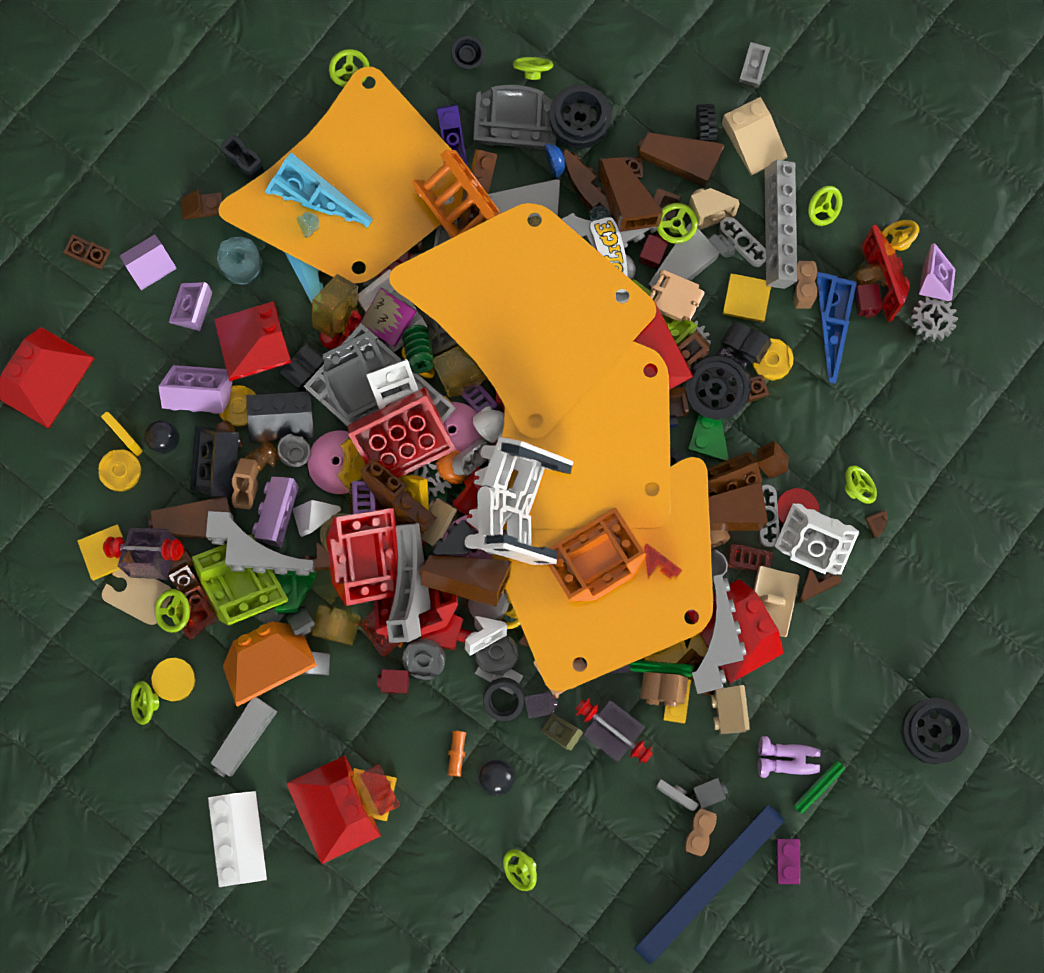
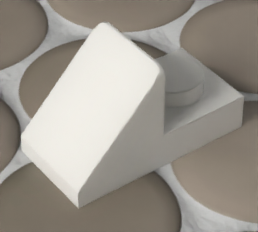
(488, 633)

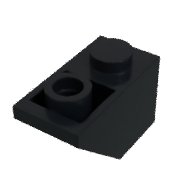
(454, 543)

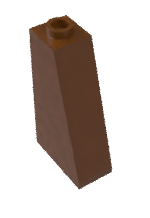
(681, 156)
(627, 196)
(738, 509)
(188, 519)
(467, 577)

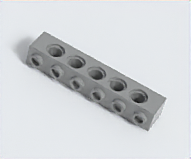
(780, 224)

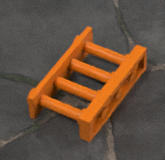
(464, 179)

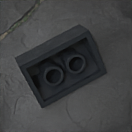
(279, 415)
(214, 461)

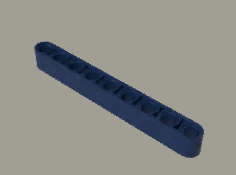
(708, 884)

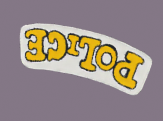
(610, 243)

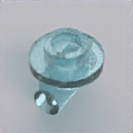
(308, 223)

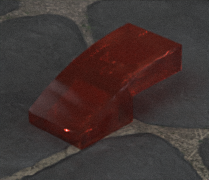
(380, 789)

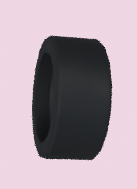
(503, 715)

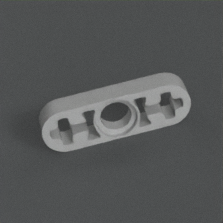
(743, 233)
(466, 456)
(774, 509)

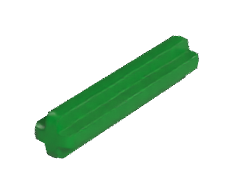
(662, 667)
(819, 787)

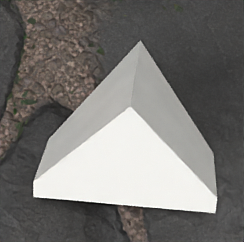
(312, 515)

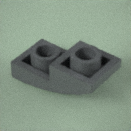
(723, 245)
(300, 622)

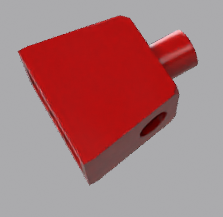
(449, 635)

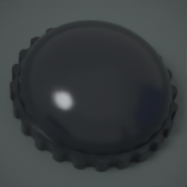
(467, 52)
(496, 777)

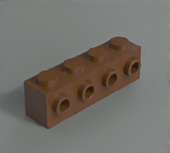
(694, 347)
(733, 474)

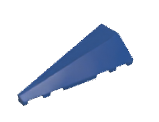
(835, 307)

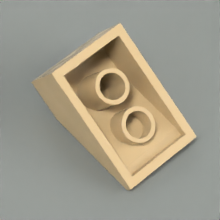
(754, 135)

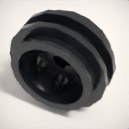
(579, 133)
(732, 369)
(945, 710)

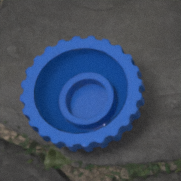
(555, 159)

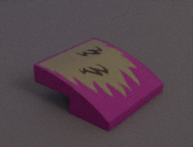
(388, 317)

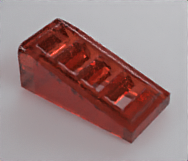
(744, 549)

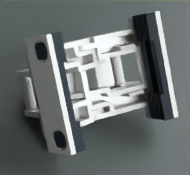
(512, 506)

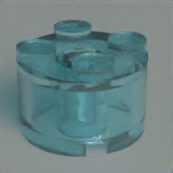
(249, 265)

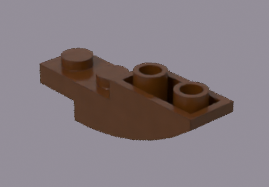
(482, 169)
(583, 181)
(391, 494)

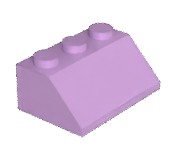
(195, 389)
(275, 511)

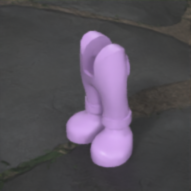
(794, 751)

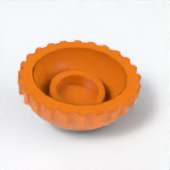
(445, 468)

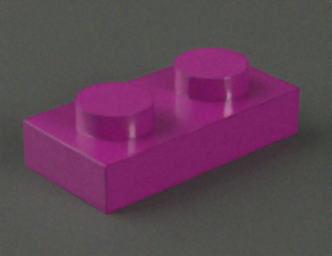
(788, 861)

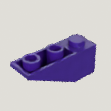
(451, 129)

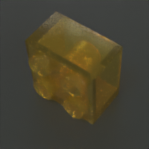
(334, 306)
(457, 371)

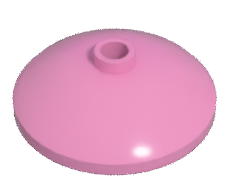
(463, 422)
(321, 462)

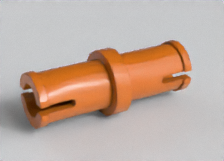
(456, 753)

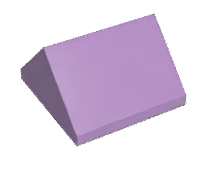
(148, 262)
(937, 275)
(191, 305)

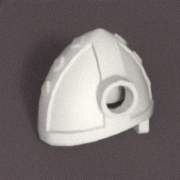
(489, 424)

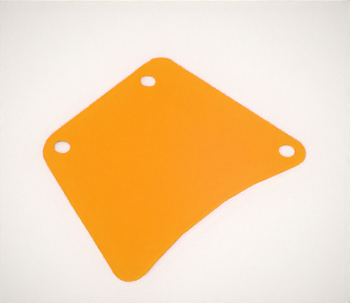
(371, 153)
(528, 309)
(617, 446)
(635, 616)

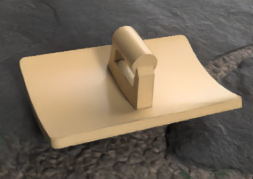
(778, 595)

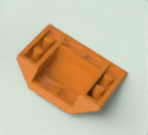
(597, 558)
(265, 660)

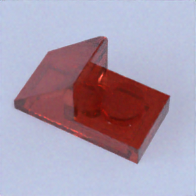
(655, 559)
(200, 617)
(380, 641)

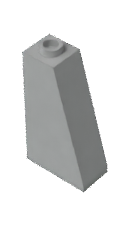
(542, 194)
(688, 258)
(243, 737)

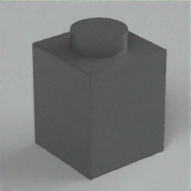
(710, 793)

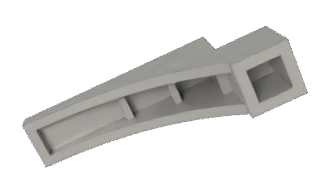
(582, 227)
(247, 553)
(410, 596)
(724, 643)

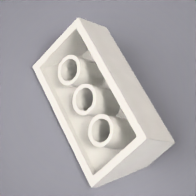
(237, 838)

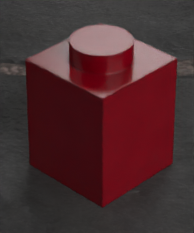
(653, 251)
(868, 300)
(393, 681)

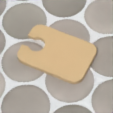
(138, 597)

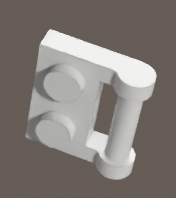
(389, 378)

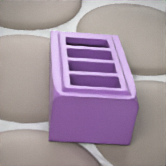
(484, 396)
(362, 486)

